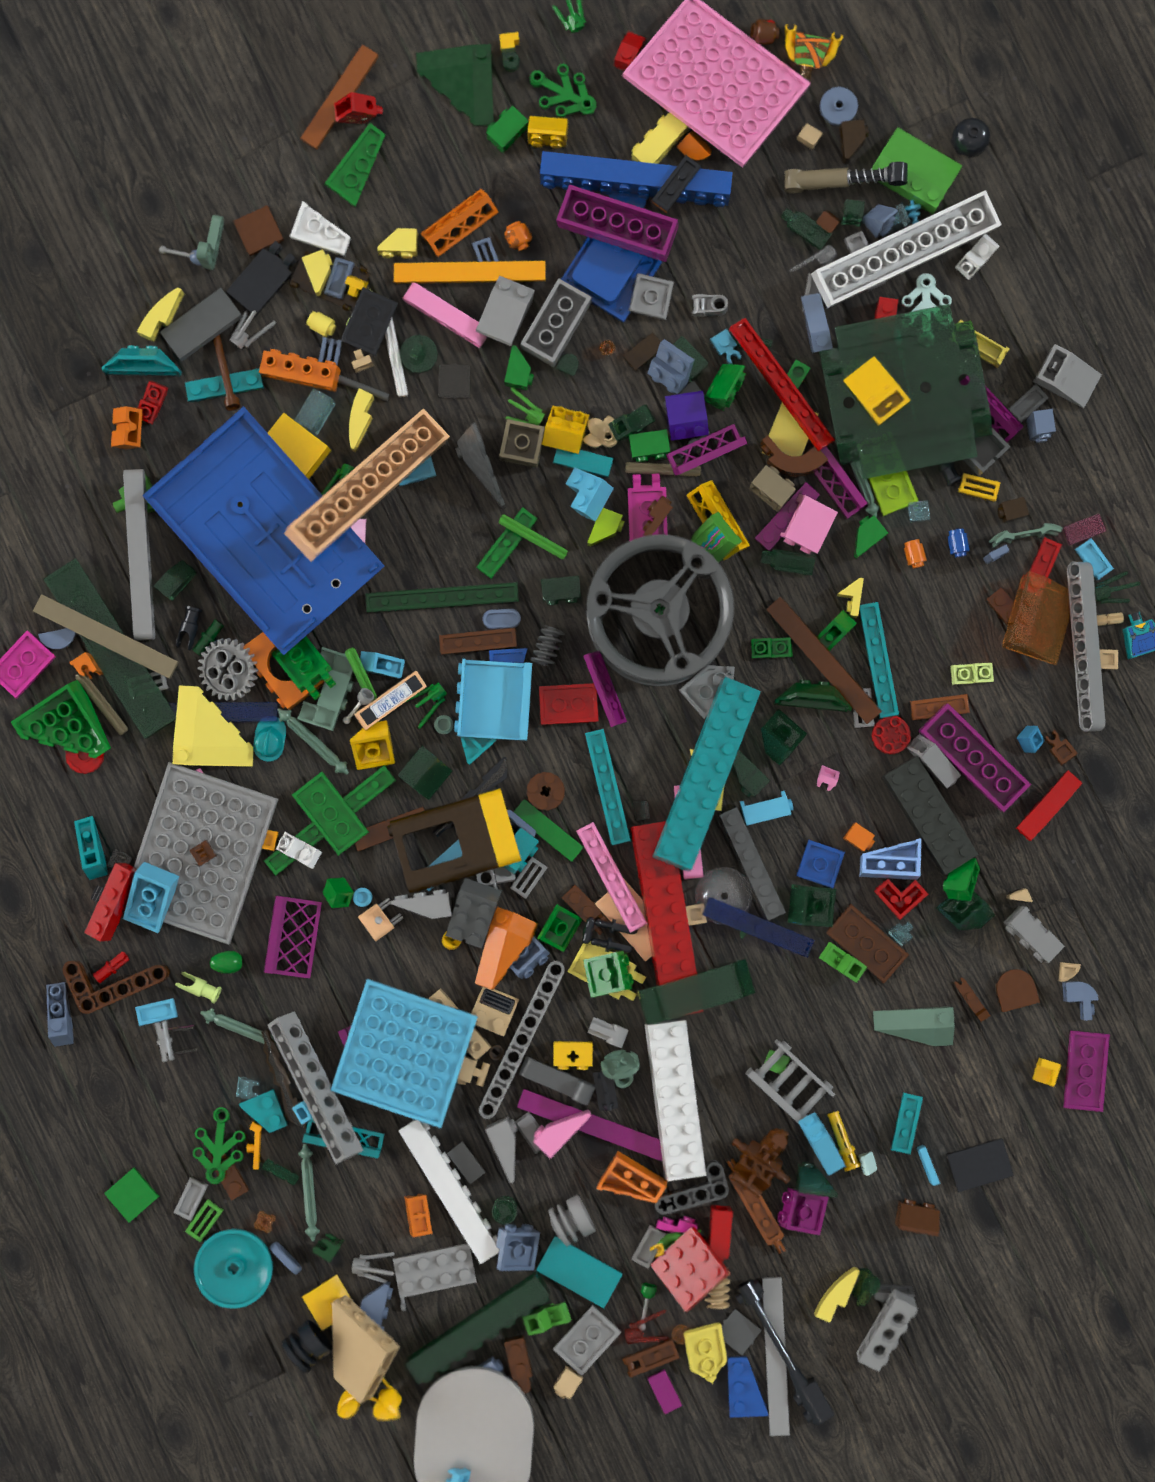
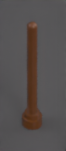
(231, 401)

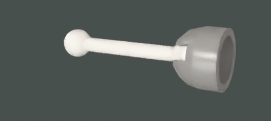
(364, 697)

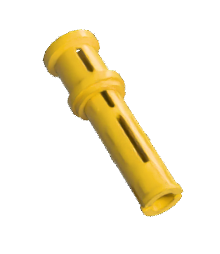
(834, 1118)

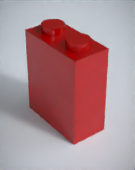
(720, 1230)

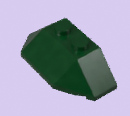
(813, 697)

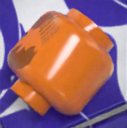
(518, 235)

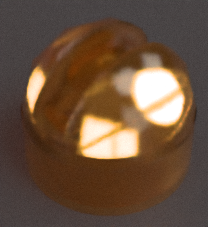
(610, 350)

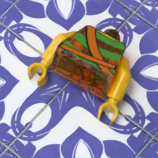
(810, 50)

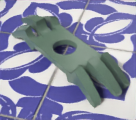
(1005, 536)

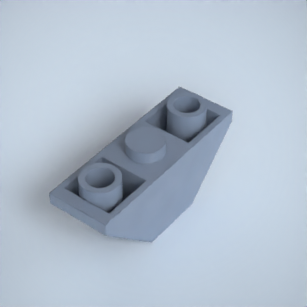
(374, 1303)

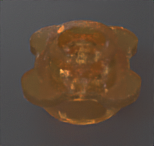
(259, 1222)

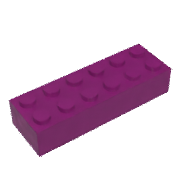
(617, 223)
(974, 757)

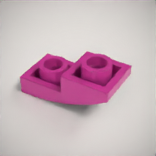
(682, 1225)

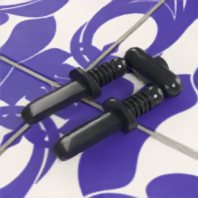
(613, 926)

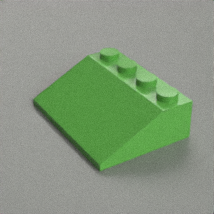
(928, 170)

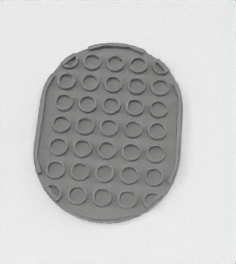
(474, 1423)

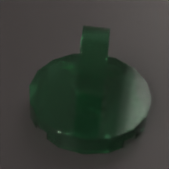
(418, 354)

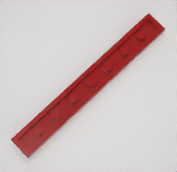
(781, 384)

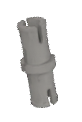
(164, 1041)

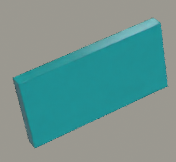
(579, 1272)

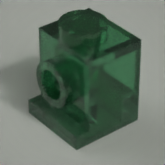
(853, 212)

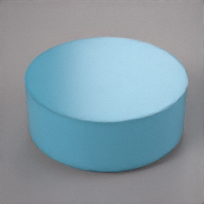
(362, 897)

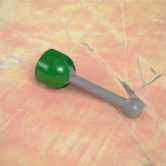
(648, 1291)

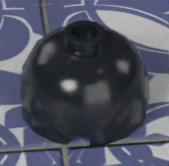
(971, 137)

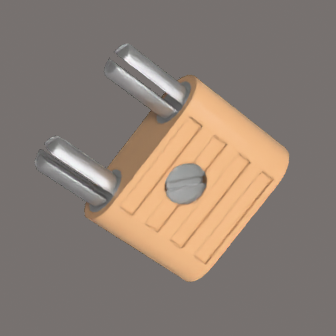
(377, 922)

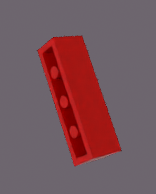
(111, 903)

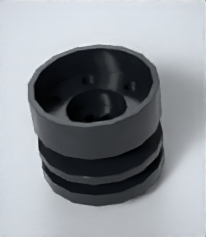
(304, 1348)

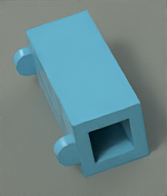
(766, 810)

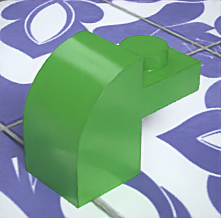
(842, 962)
(546, 1317)

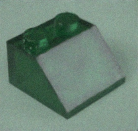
(425, 773)
(811, 905)

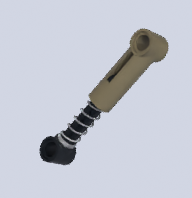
(798, 180)

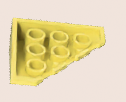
(204, 735)

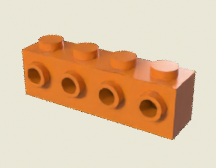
(299, 370)

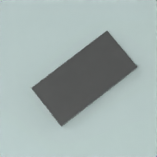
(201, 324)

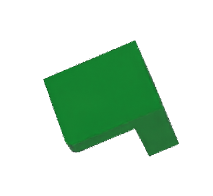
(338, 892)

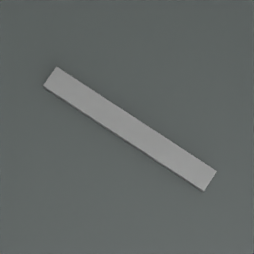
(774, 1363)

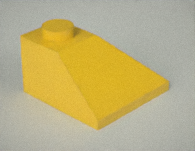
(373, 746)

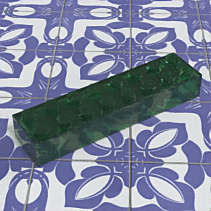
(477, 1327)

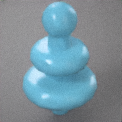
(914, 213)

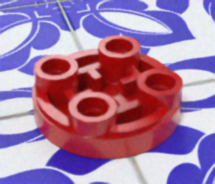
(891, 735)

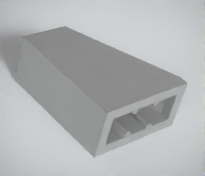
(933, 760)

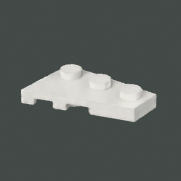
(319, 232)

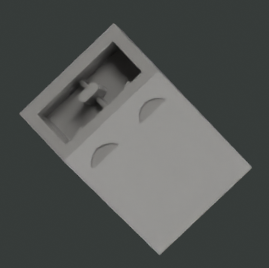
(1067, 376)
(431, 906)

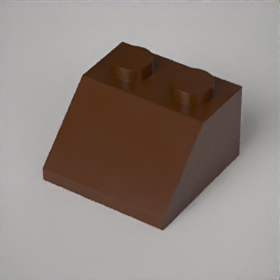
(918, 1217)

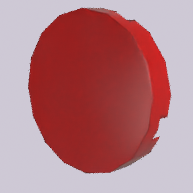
(82, 763)

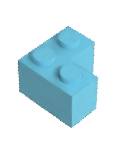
(591, 495)

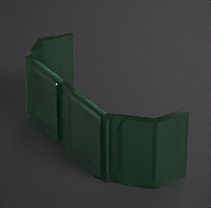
(696, 992)

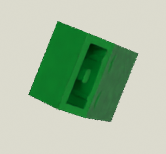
(724, 386)

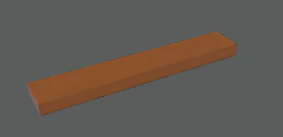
(347, 83)

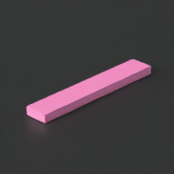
(611, 877)

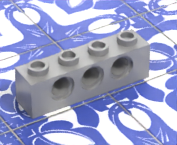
(896, 1303)

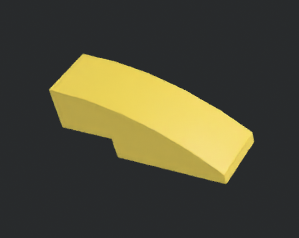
(160, 314)
(359, 418)
(836, 1295)

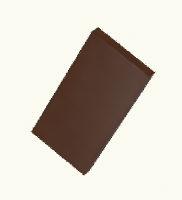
(867, 943)

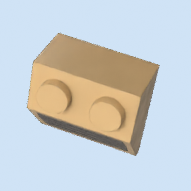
(494, 1010)

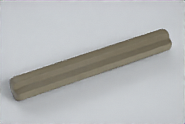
(662, 469)
(102, 704)

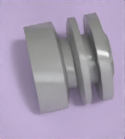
(571, 1220)

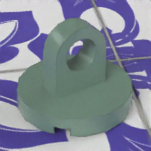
(620, 1065)

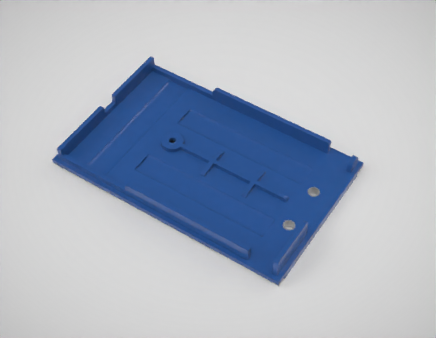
(248, 543)

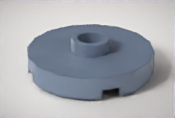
(834, 114)

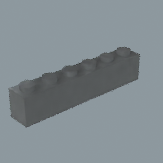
(752, 864)

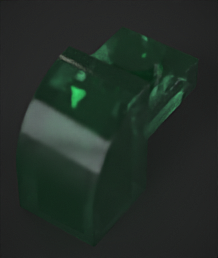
(631, 423)

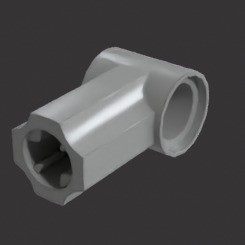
(611, 1033)

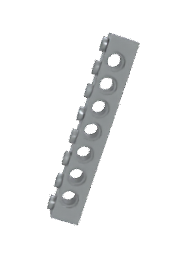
(315, 1087)

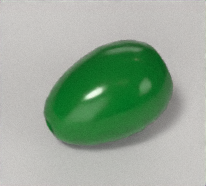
(226, 962)

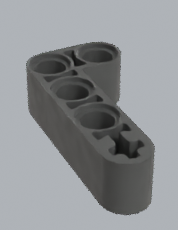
(557, 1080)
(690, 1192)

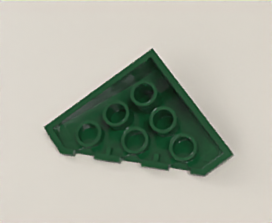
(463, 77)

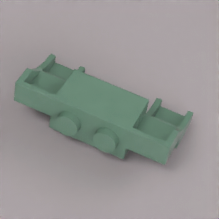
(331, 700)

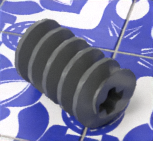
(547, 646)

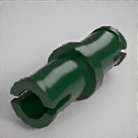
(208, 637)

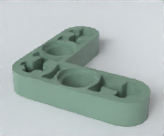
(208, 251)

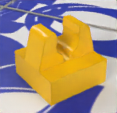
(355, 285)

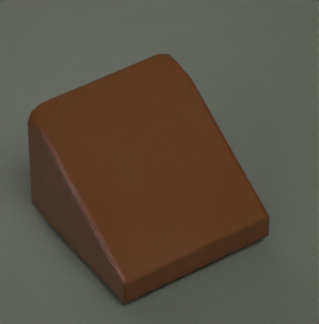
(828, 221)

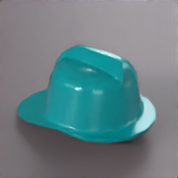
(269, 740)

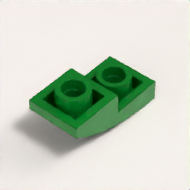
(771, 648)

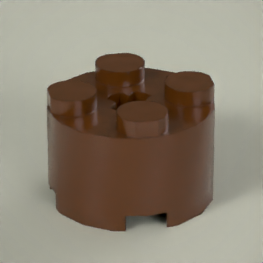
(535, 787)

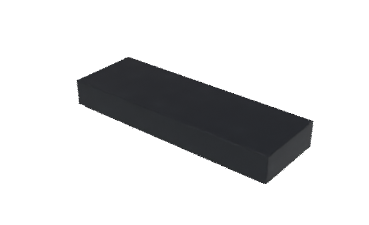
(676, 184)

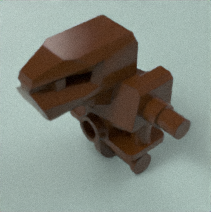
(761, 1162)

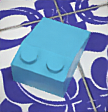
(150, 896)

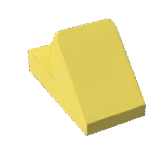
(854, 592)

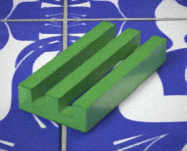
(213, 1207)

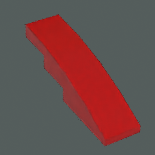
(1049, 805)

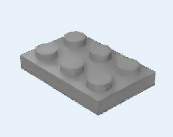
(587, 1340)

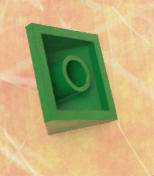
(560, 928)

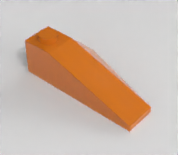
(505, 941)

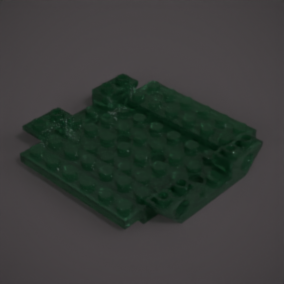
(933, 425)

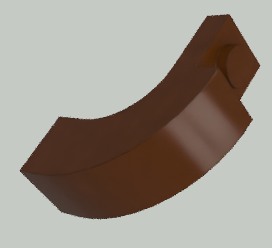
(792, 465)

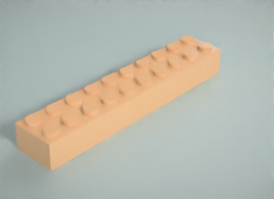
(366, 485)

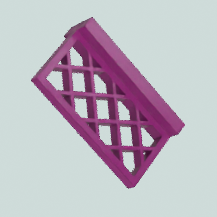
(276, 932)

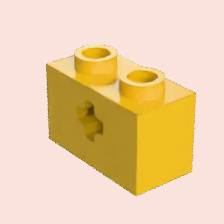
(583, 1049)

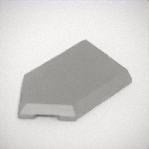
(703, 687)

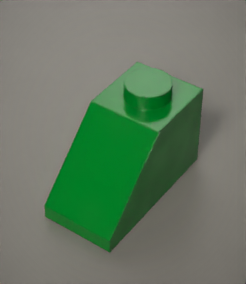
(518, 371)
(868, 535)
(836, 630)
(962, 881)

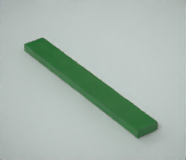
(355, 799)

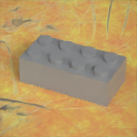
(556, 322)

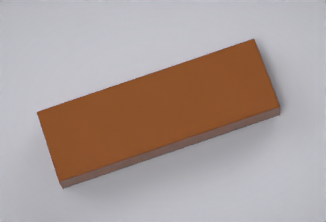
(928, 707)

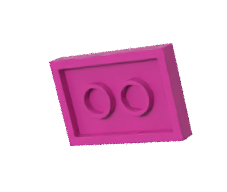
(23, 664)

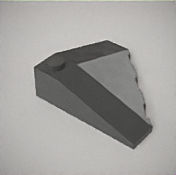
(474, 456)

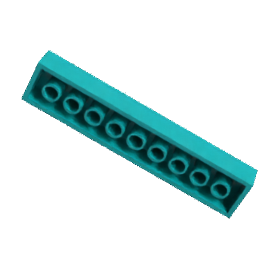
(706, 774)

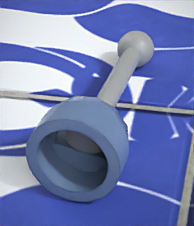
(192, 255)

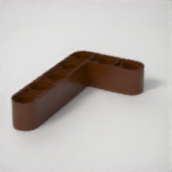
(113, 990)

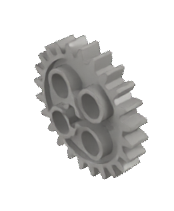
(241, 679)

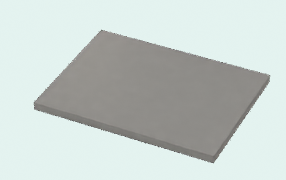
(235, 824)

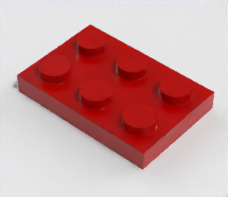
(568, 704)

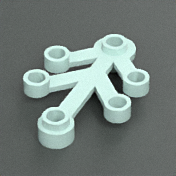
(925, 290)

